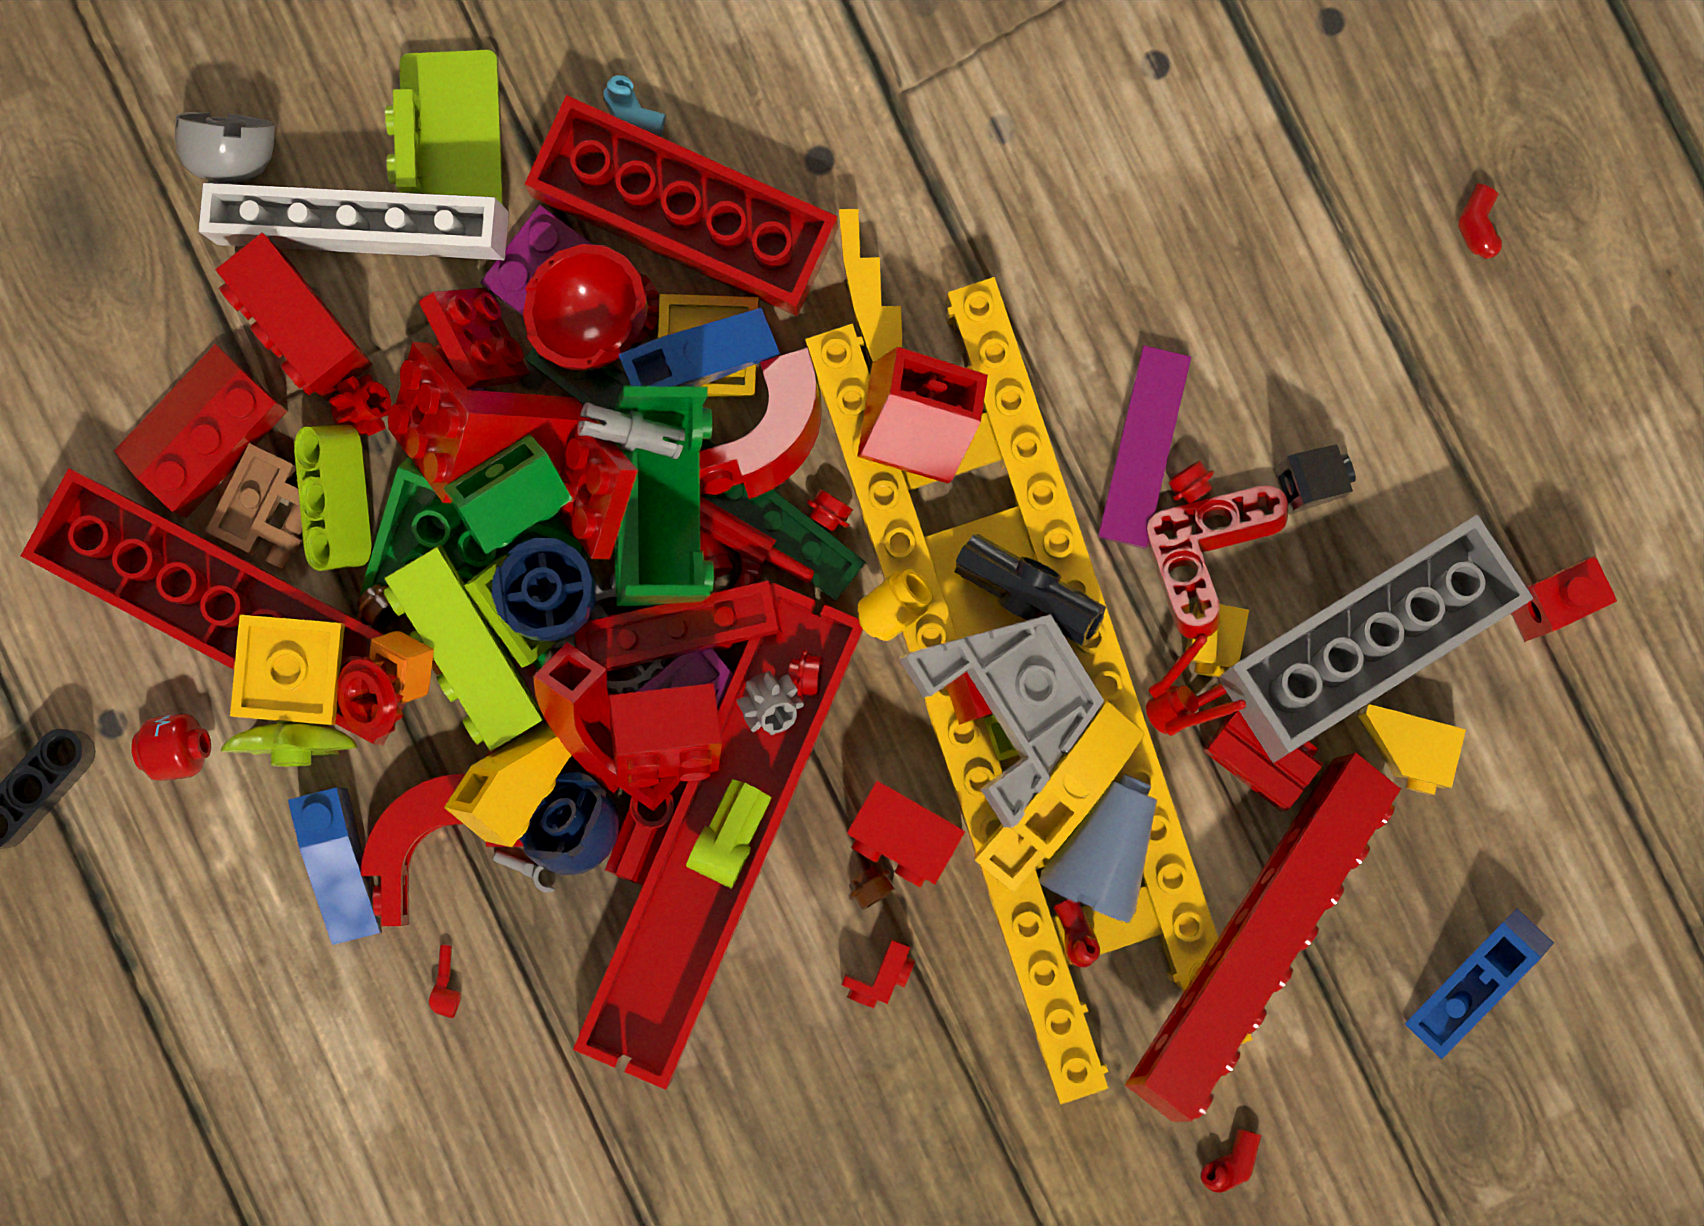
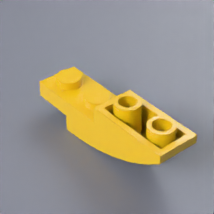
(1065, 799)

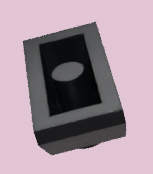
(1315, 477)

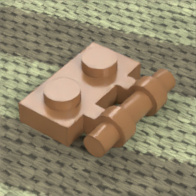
(251, 502)

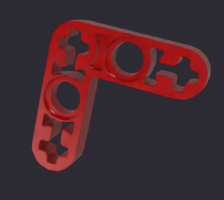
(1188, 548)

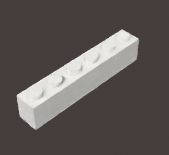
(355, 221)

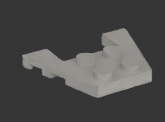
(1032, 690)

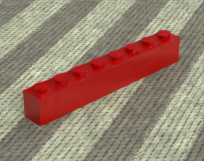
(1263, 939)

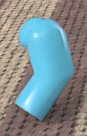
(624, 105)

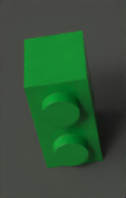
(508, 494)

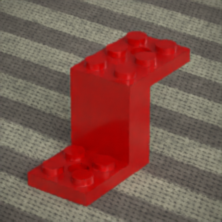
(457, 429)

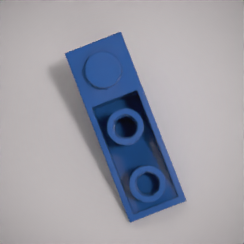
(702, 352)

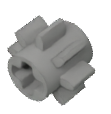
(770, 703)

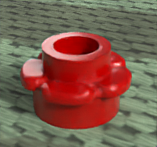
(1191, 482)
(829, 510)
(806, 674)

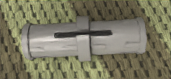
(631, 430)

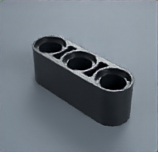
(54, 777)

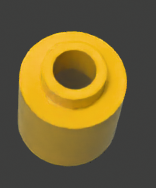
(894, 605)

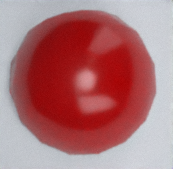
(584, 307)

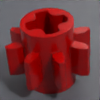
(361, 404)

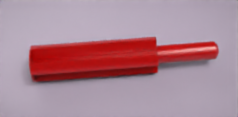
(747, 540)

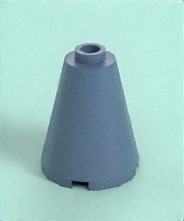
(1106, 851)

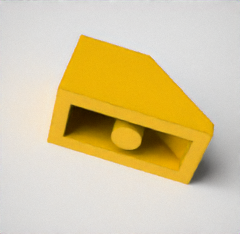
(1415, 747)

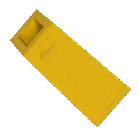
(508, 786)

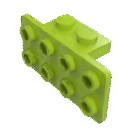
(446, 125)

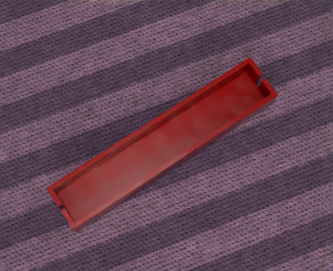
(683, 917)

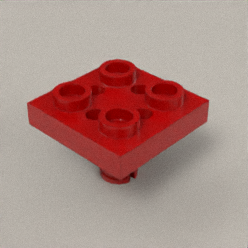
(474, 337)

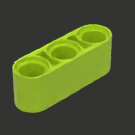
(332, 496)

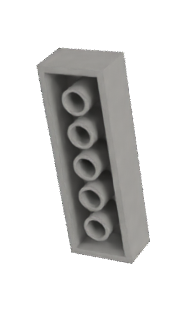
(1375, 638)

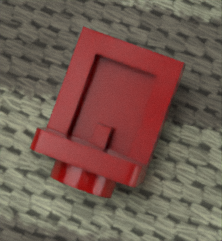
(893, 971)

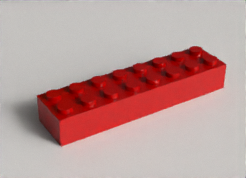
(172, 575)

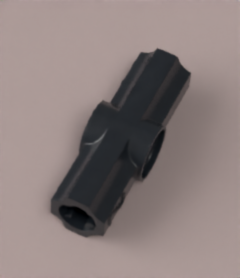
(1029, 588)

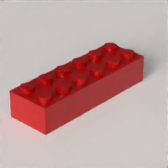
(681, 205)

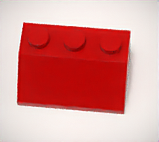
(199, 432)

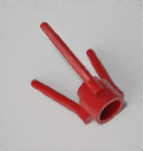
(1175, 707)

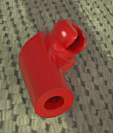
(1476, 225)
(1080, 941)
(1234, 1167)

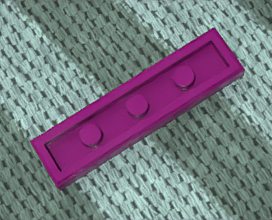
(1144, 446)

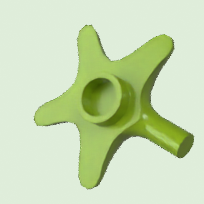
(290, 742)

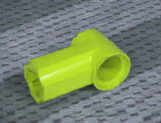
(725, 843)

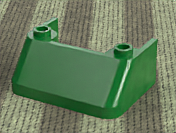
(660, 531)

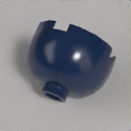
(544, 590)
(572, 826)

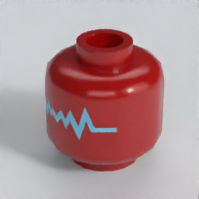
(171, 747)

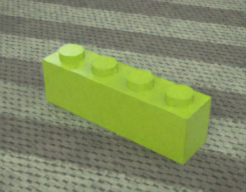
(465, 649)

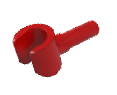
(444, 1000)

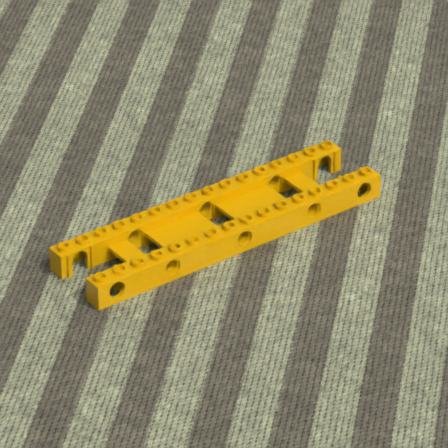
(1047, 531)

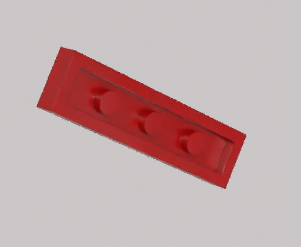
(680, 627)

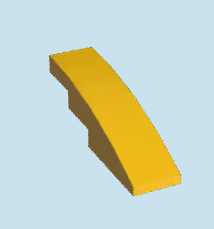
(877, 324)

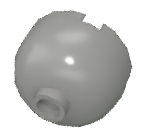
(224, 147)

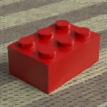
(290, 318)

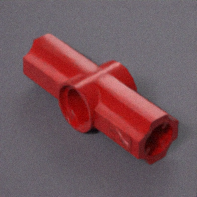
(641, 840)

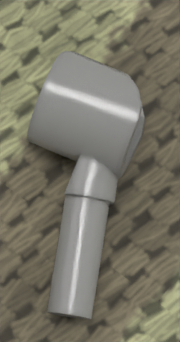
(525, 867)

